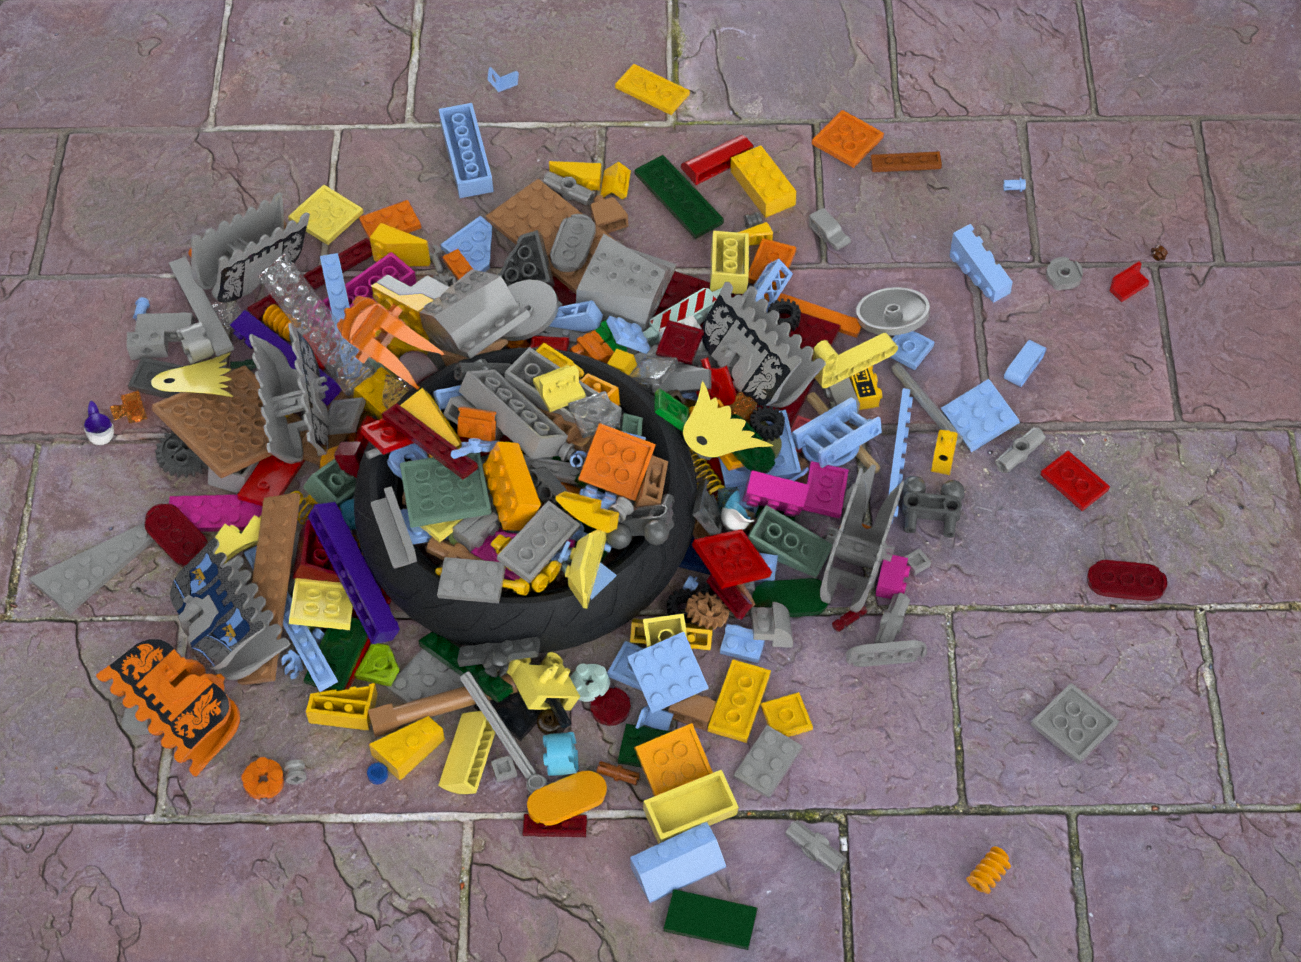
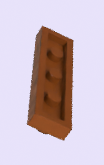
(906, 161)

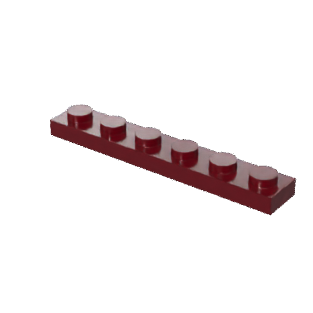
(428, 440)

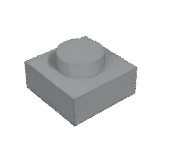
(918, 561)
(504, 768)

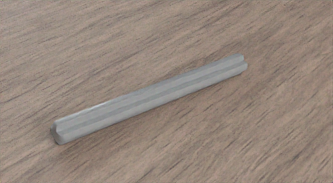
(924, 400)
(498, 725)

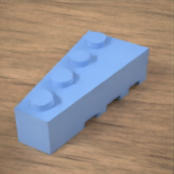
(979, 264)

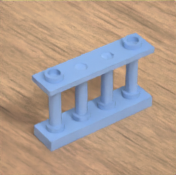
(830, 420)

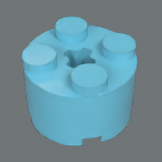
(561, 753)

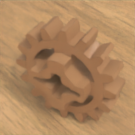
(707, 611)

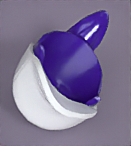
(98, 426)

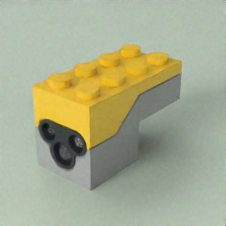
(409, 299)

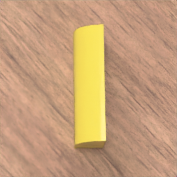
(467, 754)

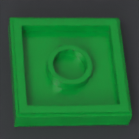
(671, 409)

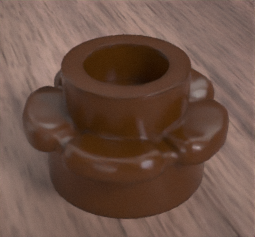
(1159, 253)

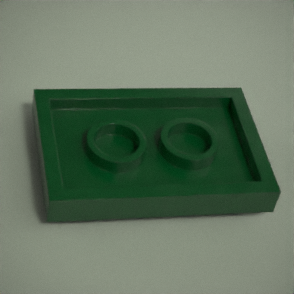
(634, 737)

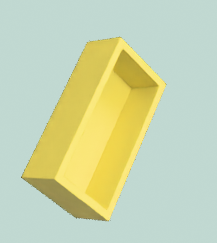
(690, 805)

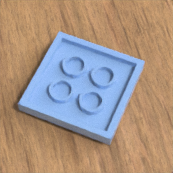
(980, 415)
(667, 672)

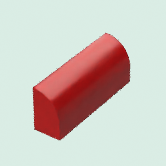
(715, 160)

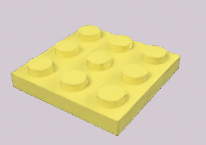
(328, 213)
(320, 604)

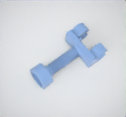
(295, 659)

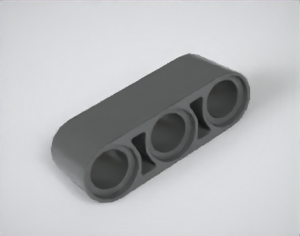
(547, 486)

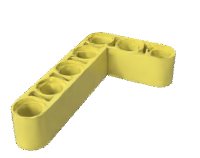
(853, 360)

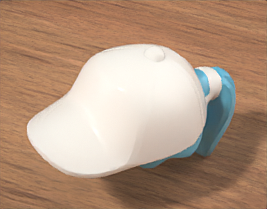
(734, 515)

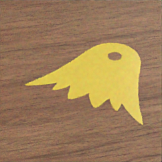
(196, 378)
(715, 425)

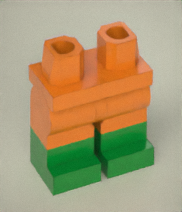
(598, 344)

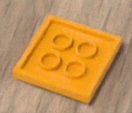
(673, 759)

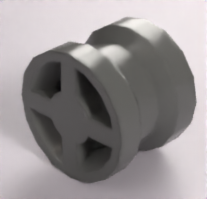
(752, 220)

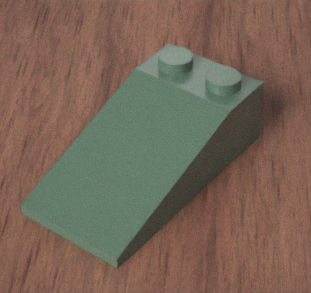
(331, 484)
(792, 543)

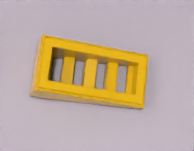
(758, 232)

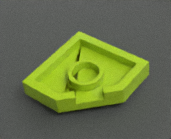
(378, 666)

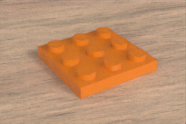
(847, 138)
(616, 462)

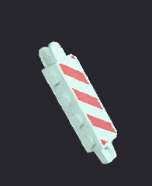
(697, 304)

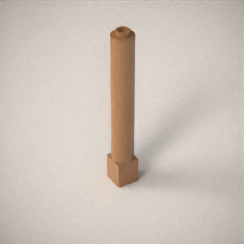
(389, 717)

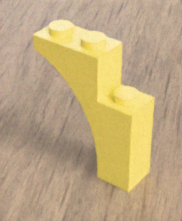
(233, 542)

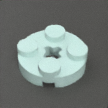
(590, 672)

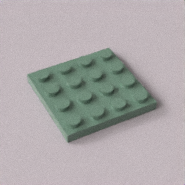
(440, 495)

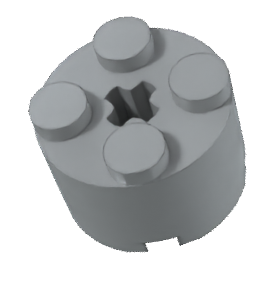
(195, 343)

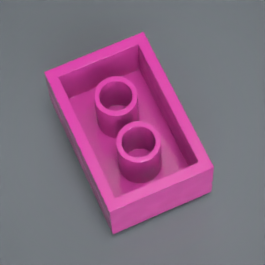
(775, 492)

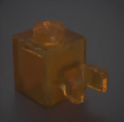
(743, 406)
(131, 407)

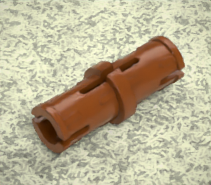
(618, 773)

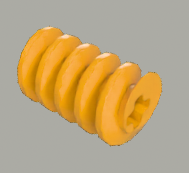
(277, 320)
(989, 870)

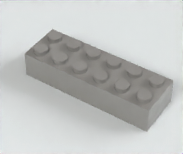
(532, 365)
(514, 413)

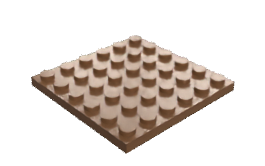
(220, 428)

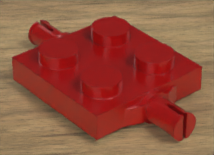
(721, 384)

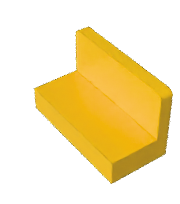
(616, 180)

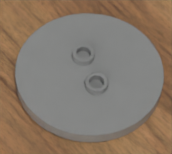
(541, 304)

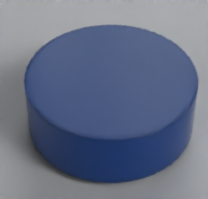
(377, 773)

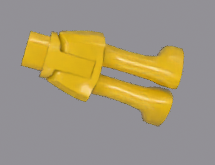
(546, 575)

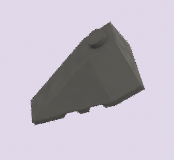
(684, 378)

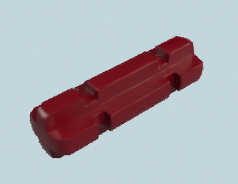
(848, 619)

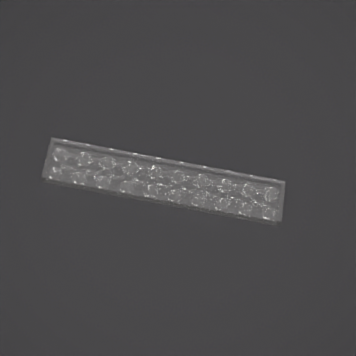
(315, 323)

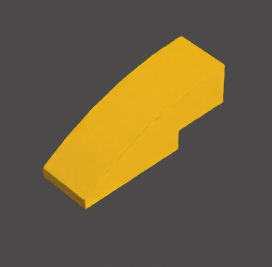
(589, 511)

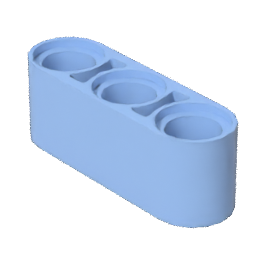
(1025, 363)

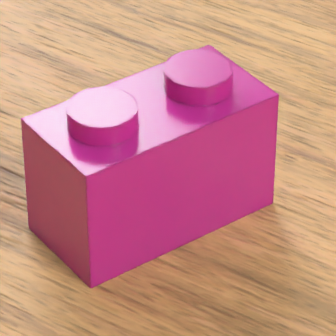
(892, 577)

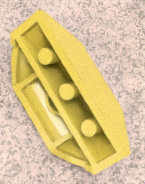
(585, 565)

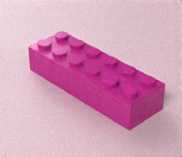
(362, 283)

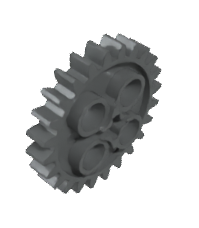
(177, 457)

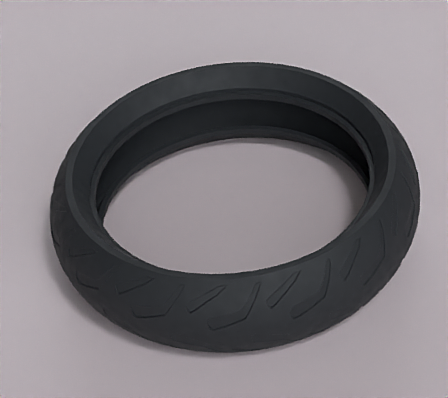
(551, 614)

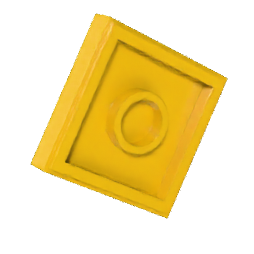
(787, 715)

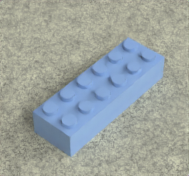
(466, 150)

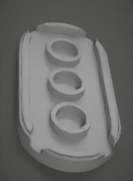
(573, 243)
(886, 653)

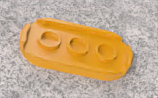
(566, 798)

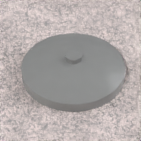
(893, 311)

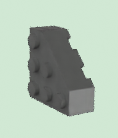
(527, 261)

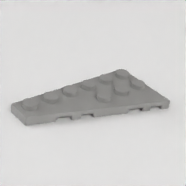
(81, 576)

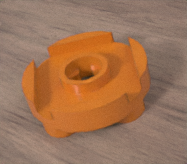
(263, 789)

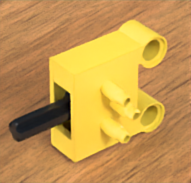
(545, 685)

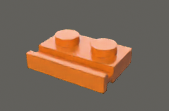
(476, 424)

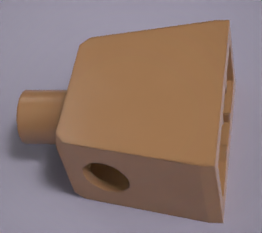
(608, 214)

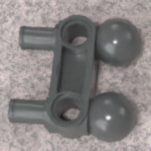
(932, 505)
(650, 521)

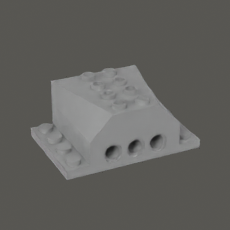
(625, 282)
(471, 314)

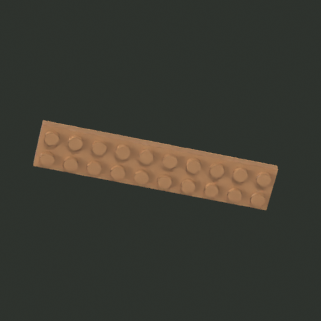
(273, 567)

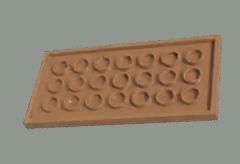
(541, 210)

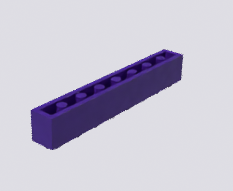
(247, 324)
(353, 572)

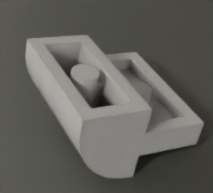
(772, 625)

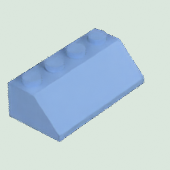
(677, 862)

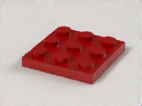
(731, 558)

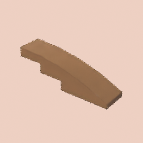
(571, 430)

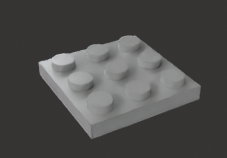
(424, 678)
(1074, 723)

